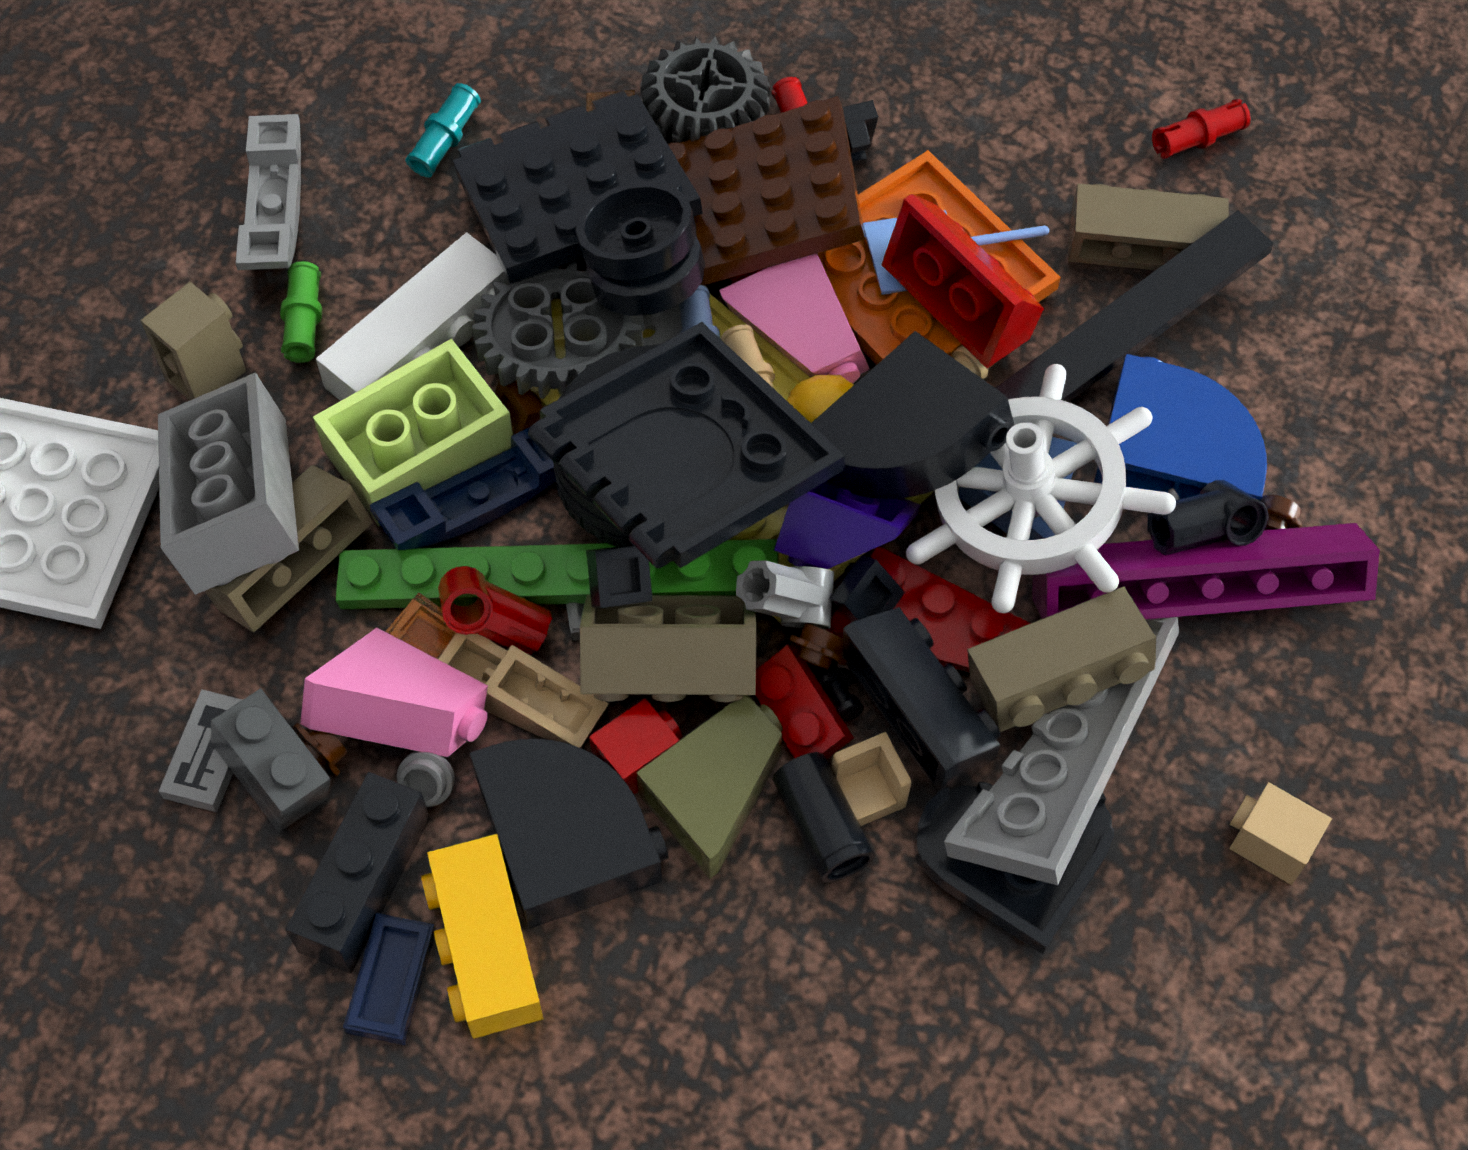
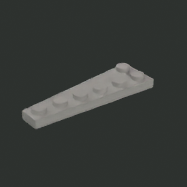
(1055, 781)

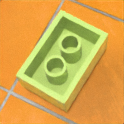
(415, 426)

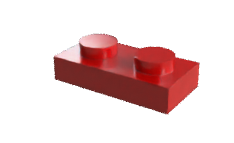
(801, 705)

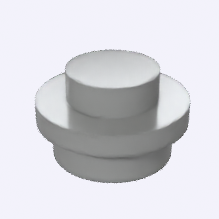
(428, 775)

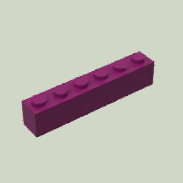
(1272, 572)

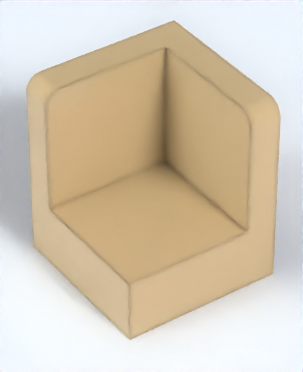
(872, 778)

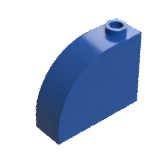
(1194, 432)

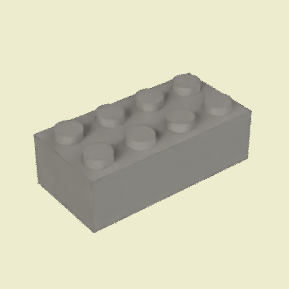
(225, 484)

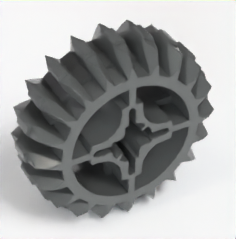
(703, 89)

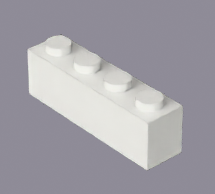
(414, 319)

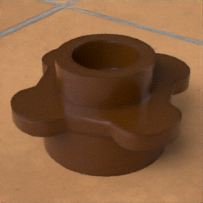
(819, 647)
(323, 746)

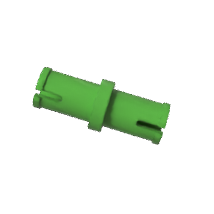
(301, 312)

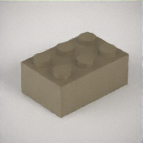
(669, 649)

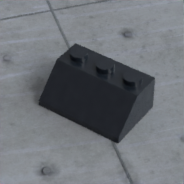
(920, 697)

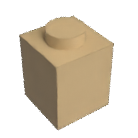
(1278, 832)

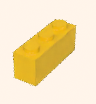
(481, 937)

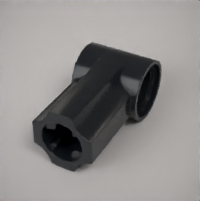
(1212, 516)

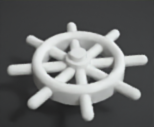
(1031, 487)

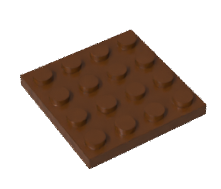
(773, 189)

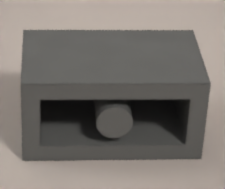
(269, 760)

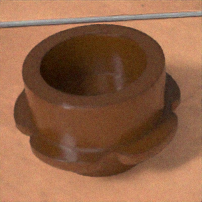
(1281, 512)

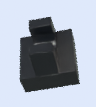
(860, 126)
(618, 576)
(866, 590)

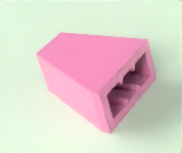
(799, 316)
(394, 697)

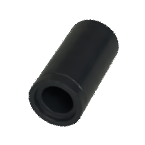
(823, 817)

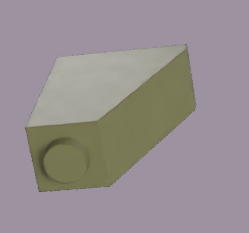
(713, 779)

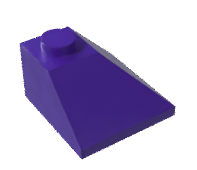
(835, 526)

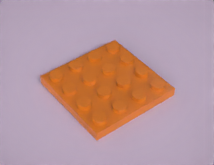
(889, 319)

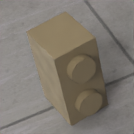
(194, 342)

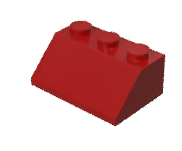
(959, 282)

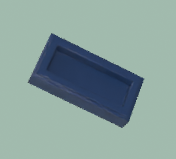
(389, 979)

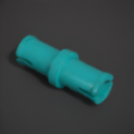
(443, 130)

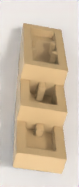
(526, 690)

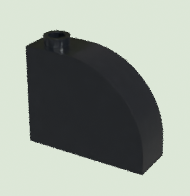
(914, 423)
(565, 827)

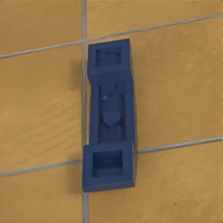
(468, 499)

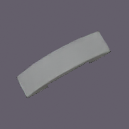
(272, 193)

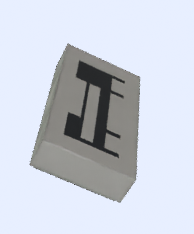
(197, 770)

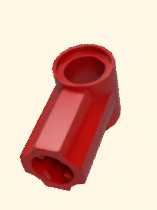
(495, 613)

